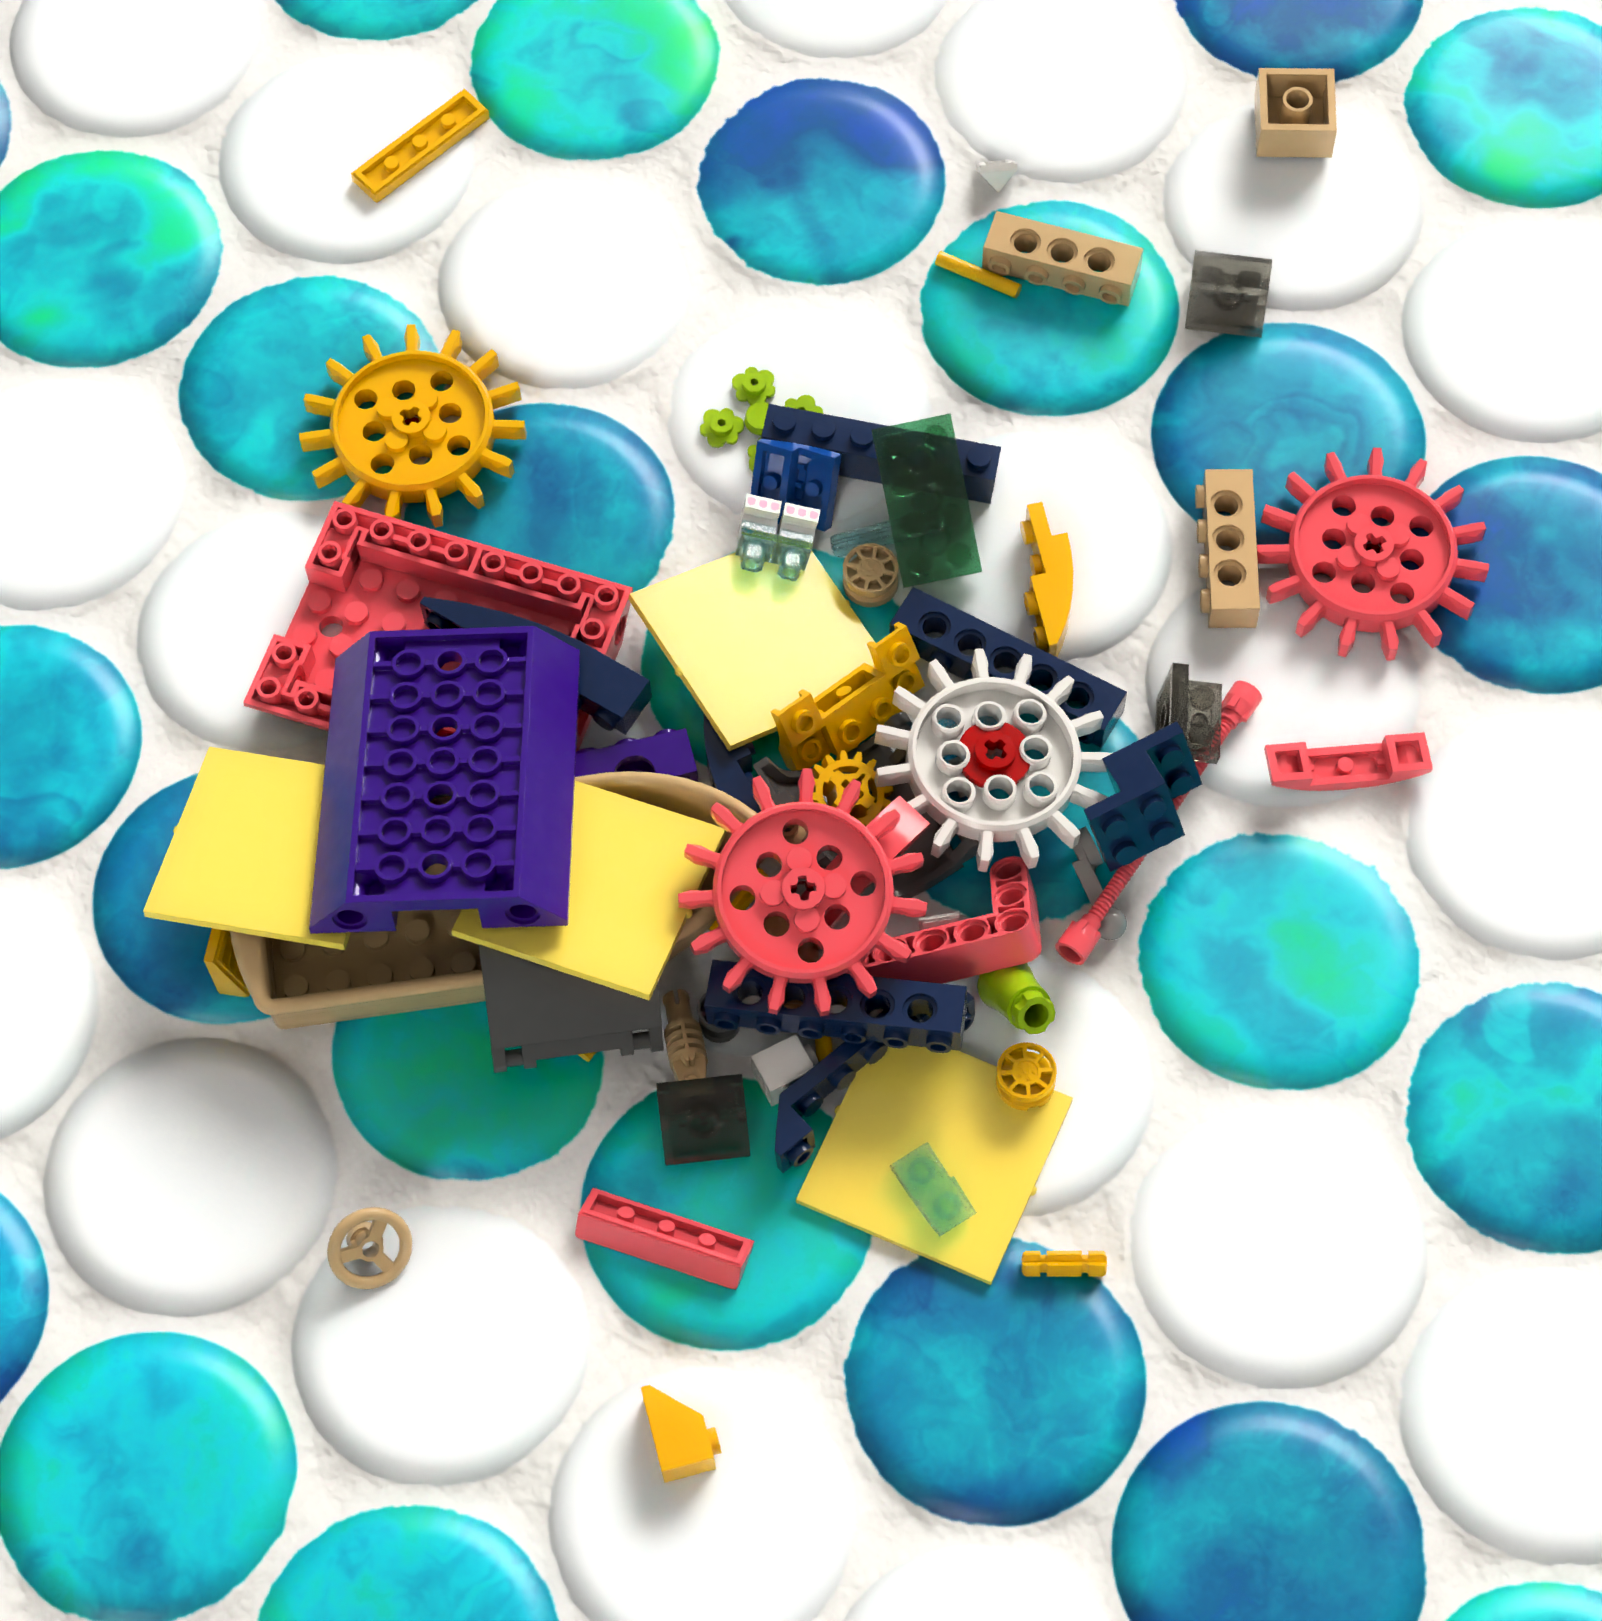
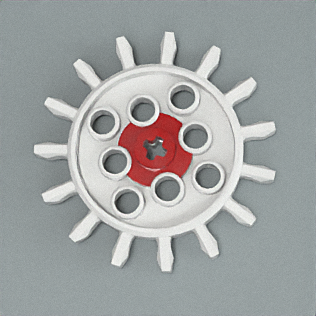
(993, 759)

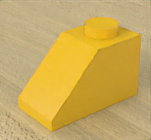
(679, 1436)

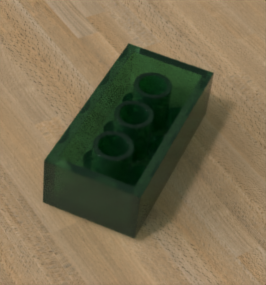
(927, 500)

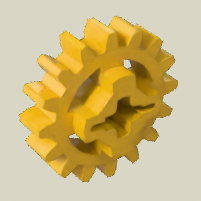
(832, 782)

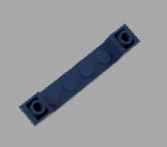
(806, 1095)

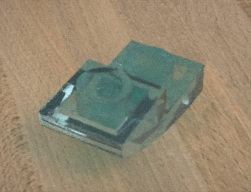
(932, 1189)

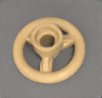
(360, 1233)

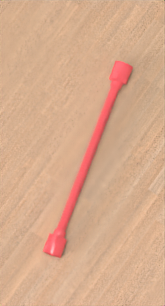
(1083, 935)

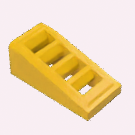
(223, 965)

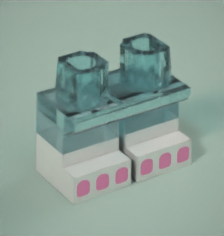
(759, 542)

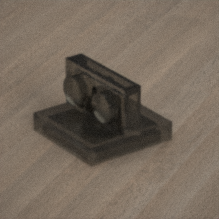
(1228, 293)
(1195, 708)
(703, 1119)

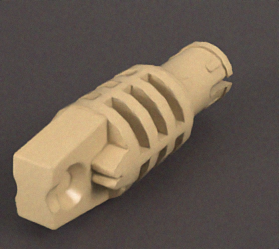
(684, 1039)

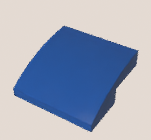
(797, 476)

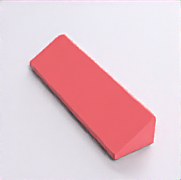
(663, 1238)

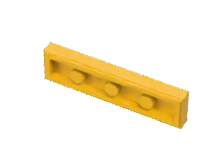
(420, 145)

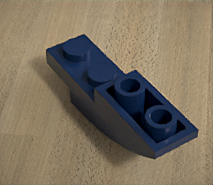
(730, 769)

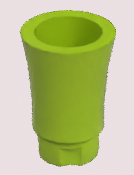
(1017, 997)

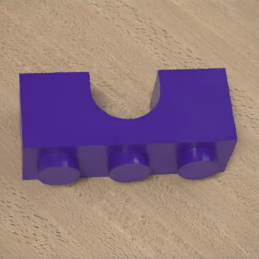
(663, 753)

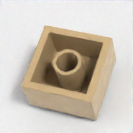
(1295, 112)

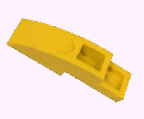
(1050, 581)

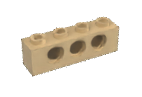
(1049, 244)
(1234, 493)

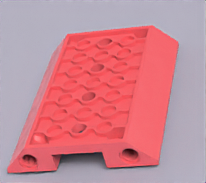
(372, 577)

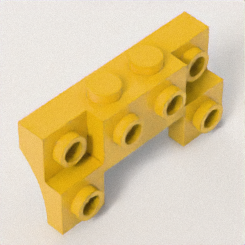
(850, 707)

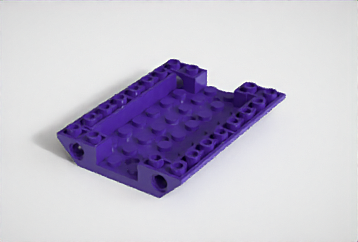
(503, 767)

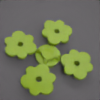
(755, 415)

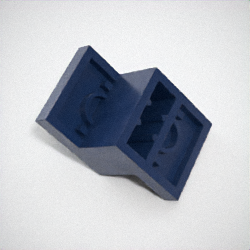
(1142, 810)

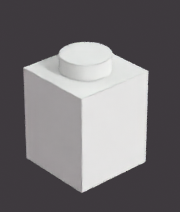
(782, 1066)

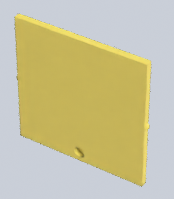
(752, 639)
(246, 850)
(621, 894)
(977, 1137)

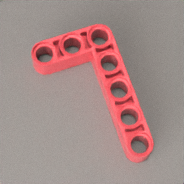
(976, 944)

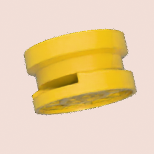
(1025, 1077)

